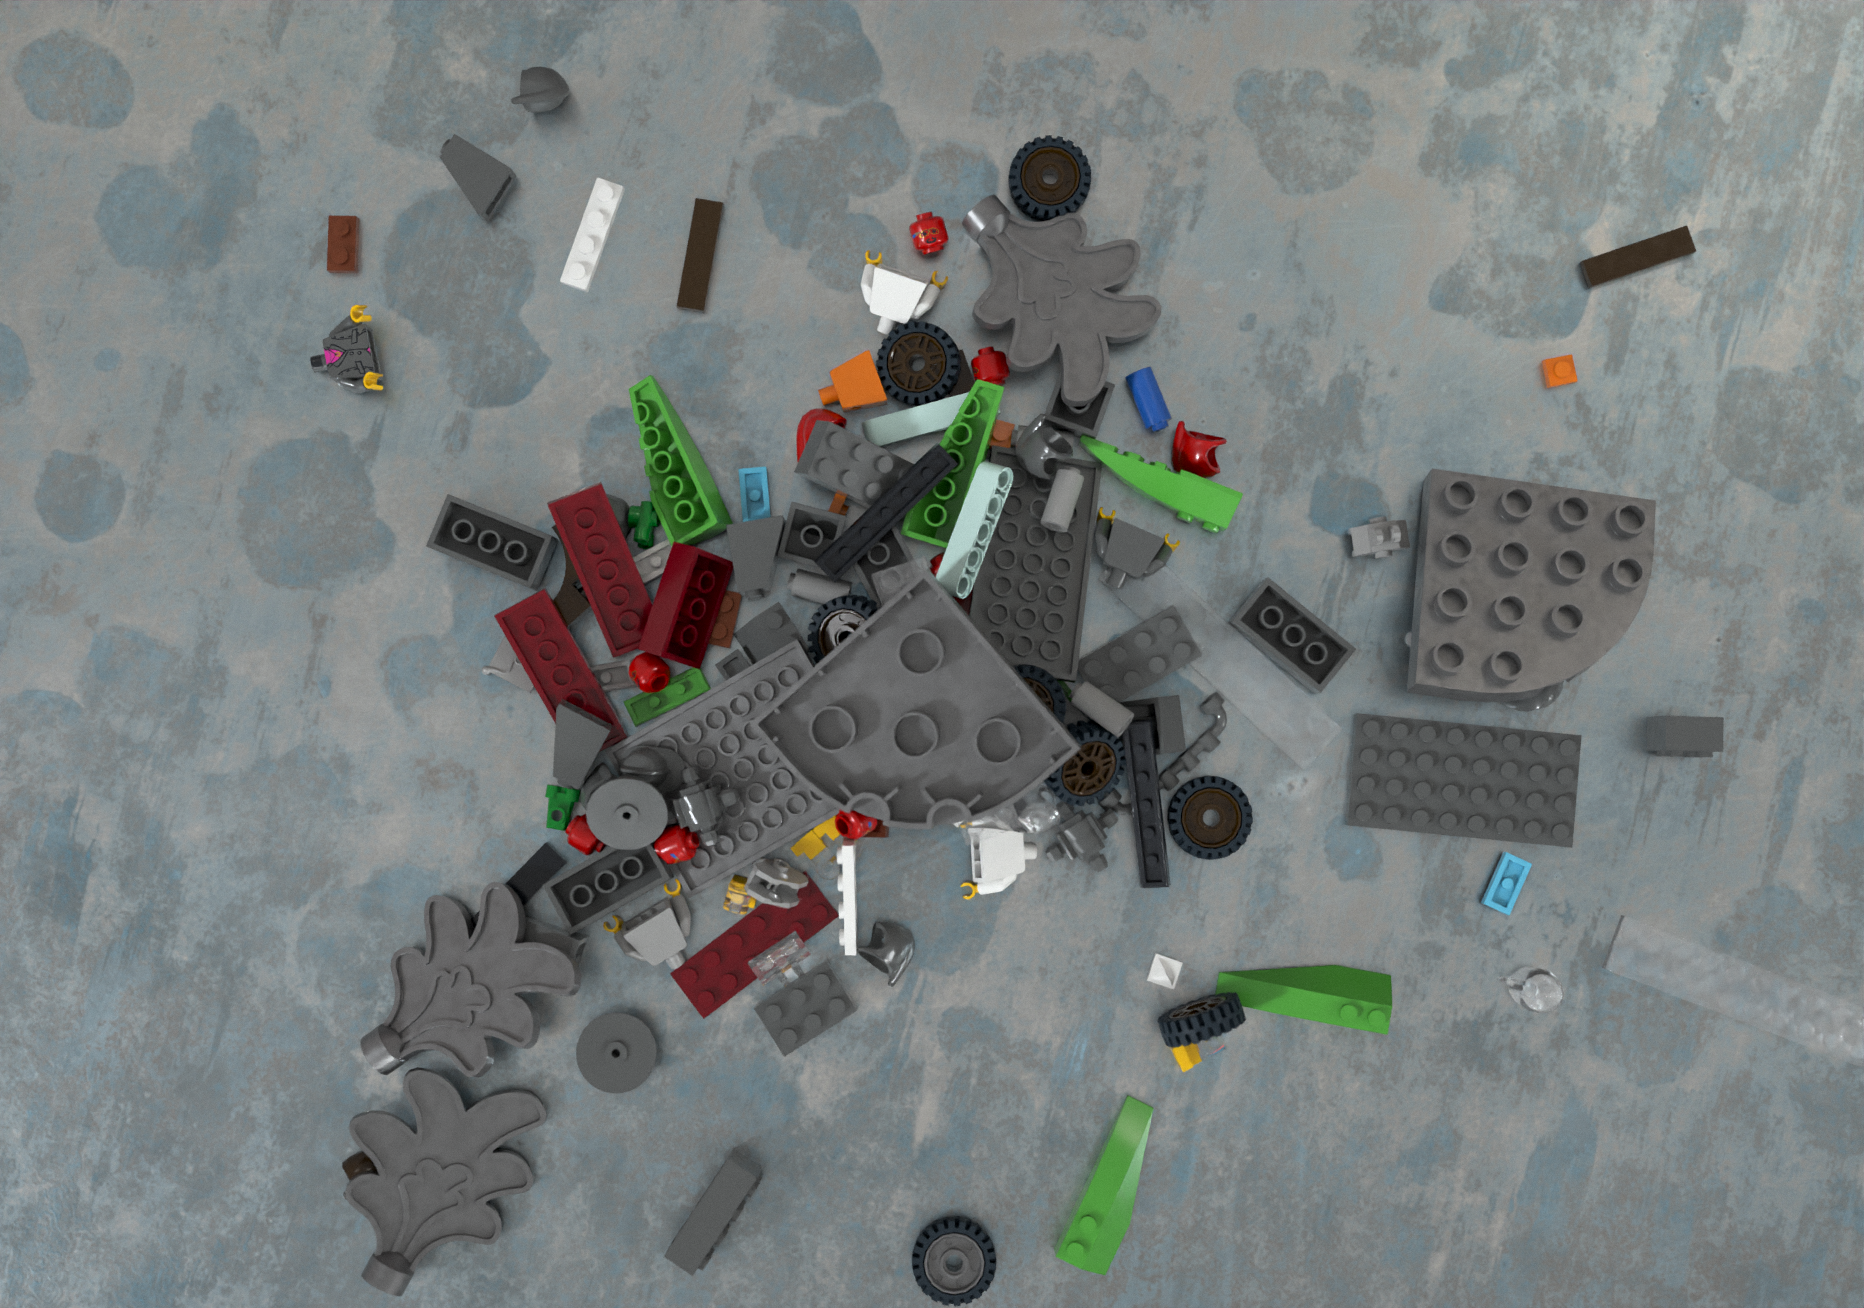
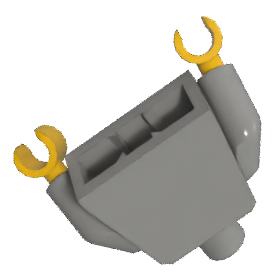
(656, 932)

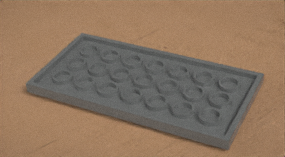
(1034, 578)
(1463, 780)

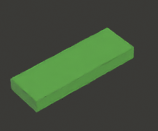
(677, 692)

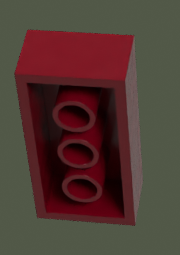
(686, 605)

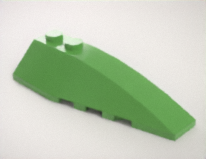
(968, 444)
(677, 474)
(1181, 492)
(1317, 994)
(1109, 1193)

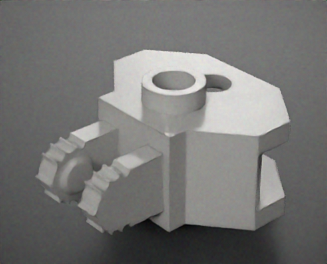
(1379, 538)
(775, 882)

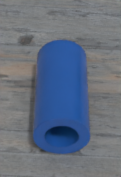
(1149, 399)

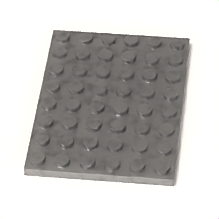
(727, 751)

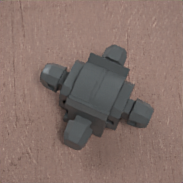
(701, 805)
(1081, 836)

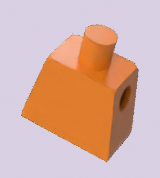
(855, 385)

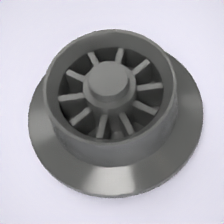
(627, 813)
(616, 1052)

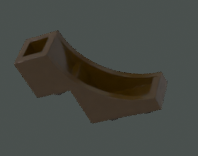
(570, 600)

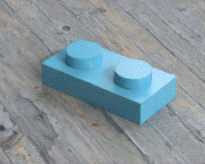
(754, 493)
(1506, 883)

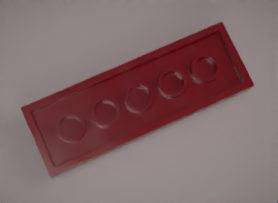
(604, 565)
(556, 661)
(723, 966)

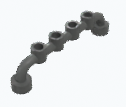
(1186, 760)

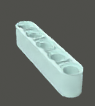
(913, 421)
(974, 528)

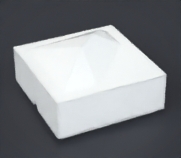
(1164, 971)

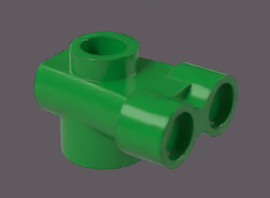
(644, 520)
(560, 799)

